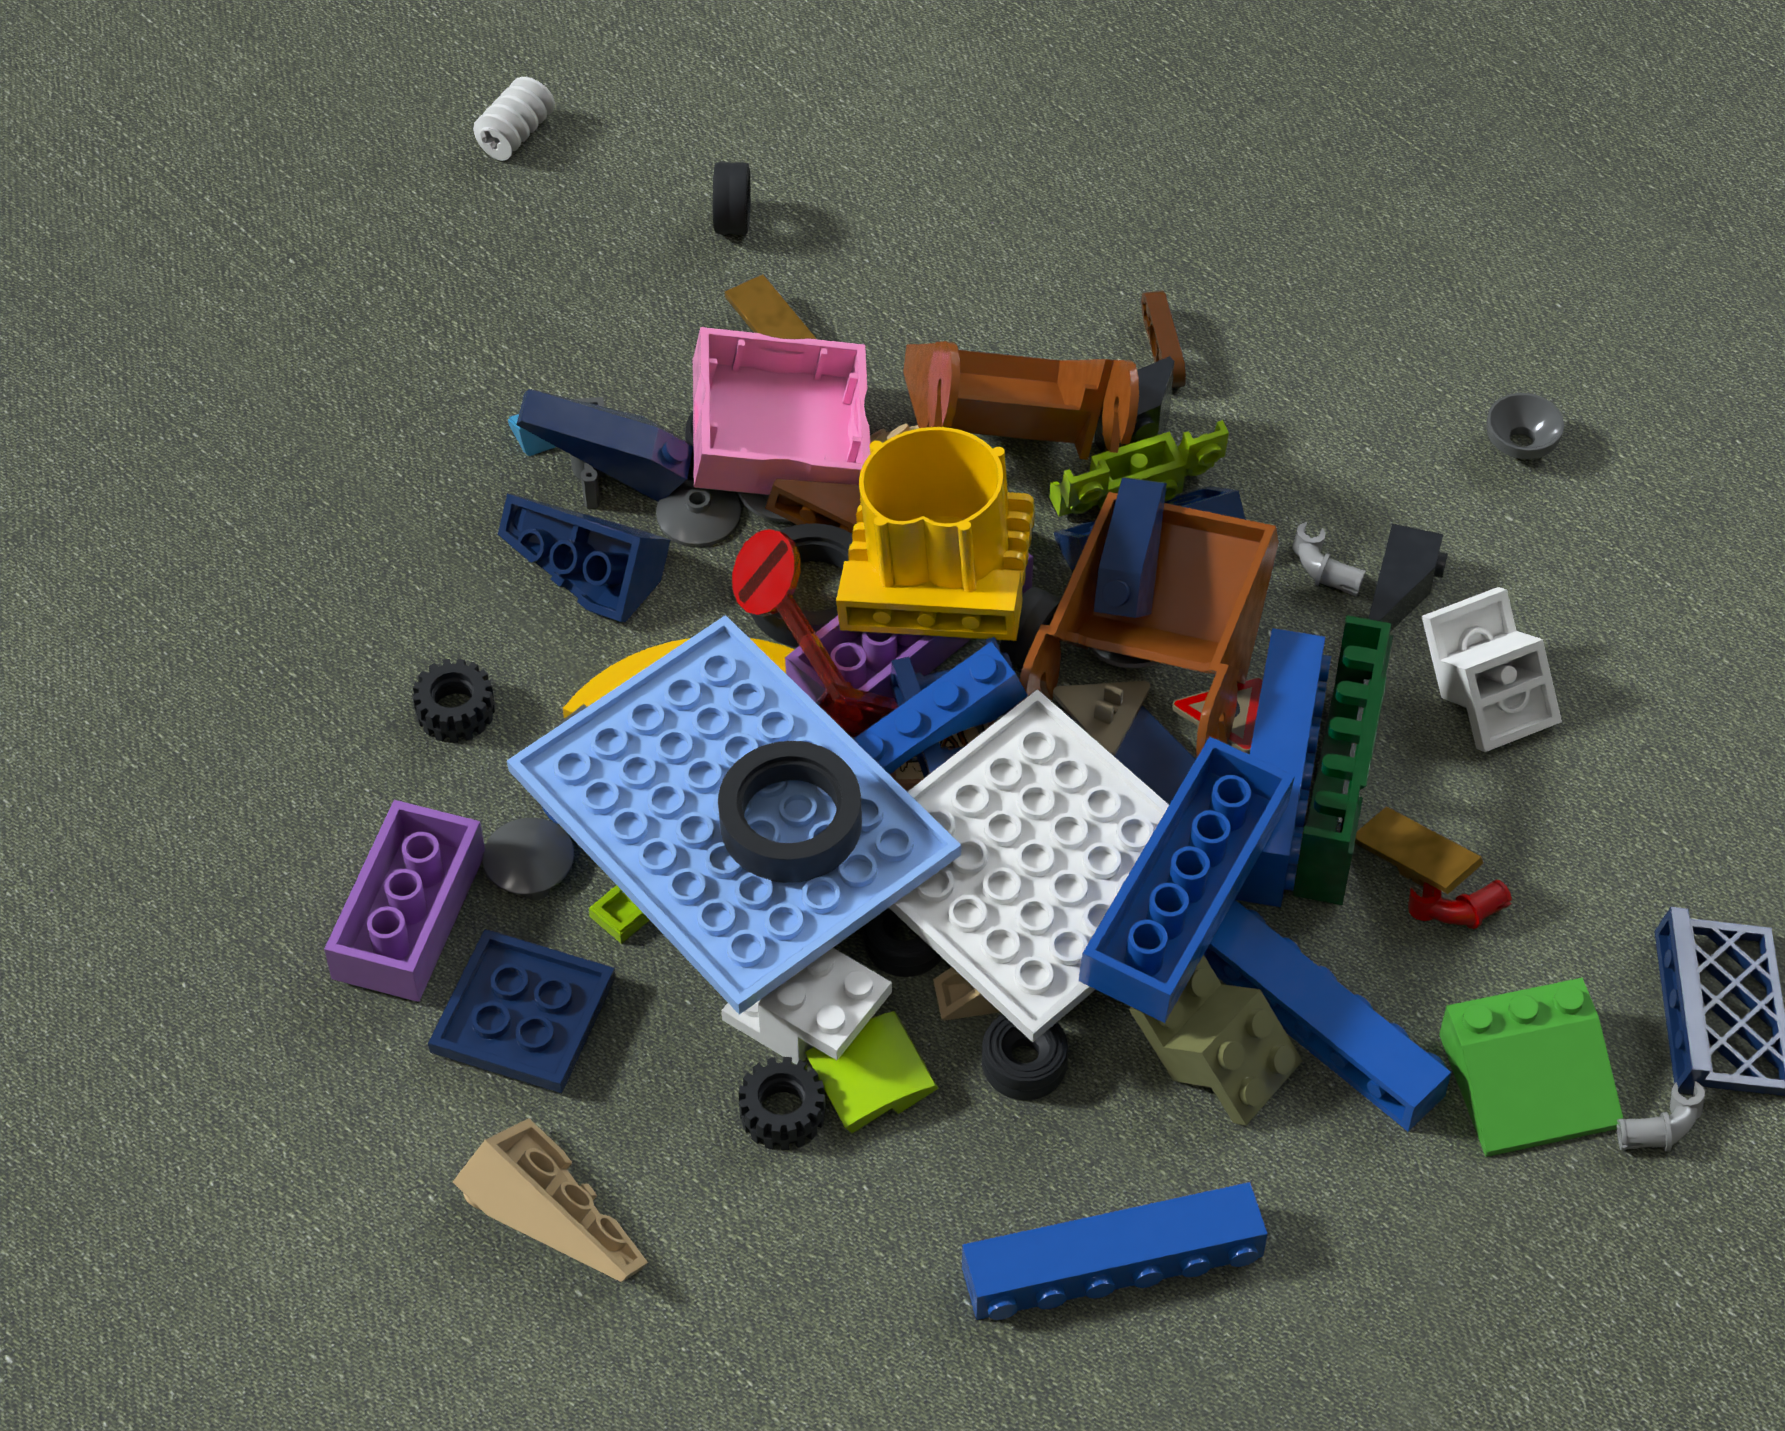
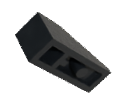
(1406, 573)

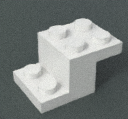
(1491, 669)
(815, 1008)

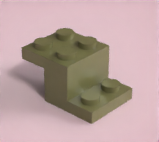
(1224, 1042)

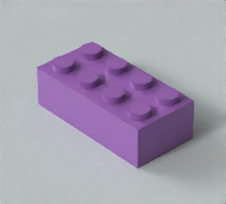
(405, 900)

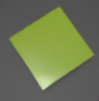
(617, 914)

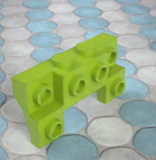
(1148, 459)

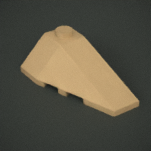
(526, 1185)

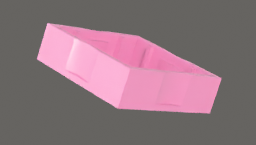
(777, 411)

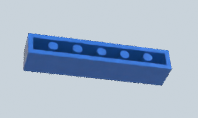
(1329, 1018)
(1113, 1251)

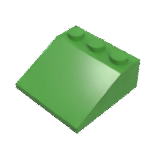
(1532, 1066)

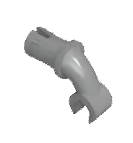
(1323, 568)
(1666, 1129)

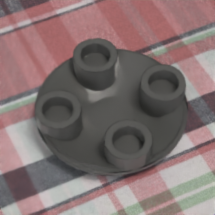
(528, 857)

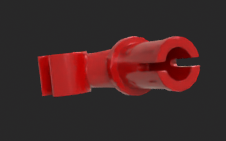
(1464, 910)

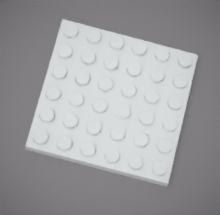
(1044, 851)

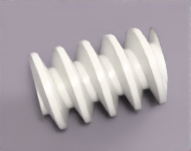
(513, 117)

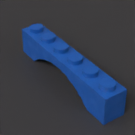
(960, 699)

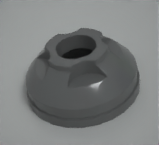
(1528, 416)

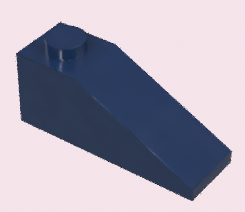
(1131, 550)

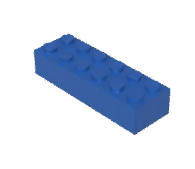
(1287, 738)
(1186, 879)

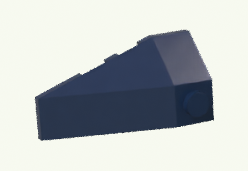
(611, 441)
(595, 559)

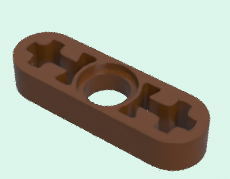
(1162, 333)

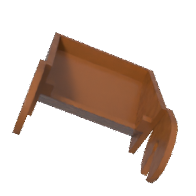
(1022, 395)
(1202, 615)

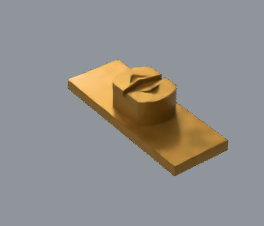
(766, 310)
(1417, 850)

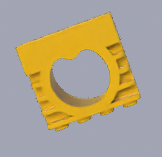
(936, 540)

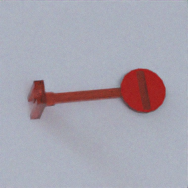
(763, 584)

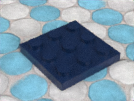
(522, 1010)

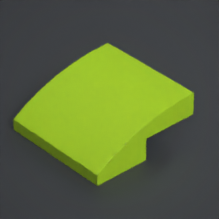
(874, 1073)

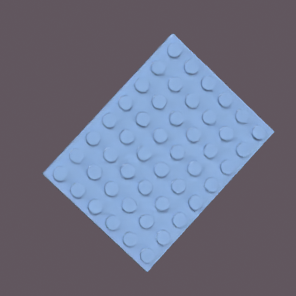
(641, 793)

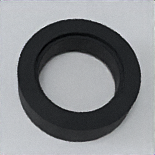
(813, 543)
(783, 763)

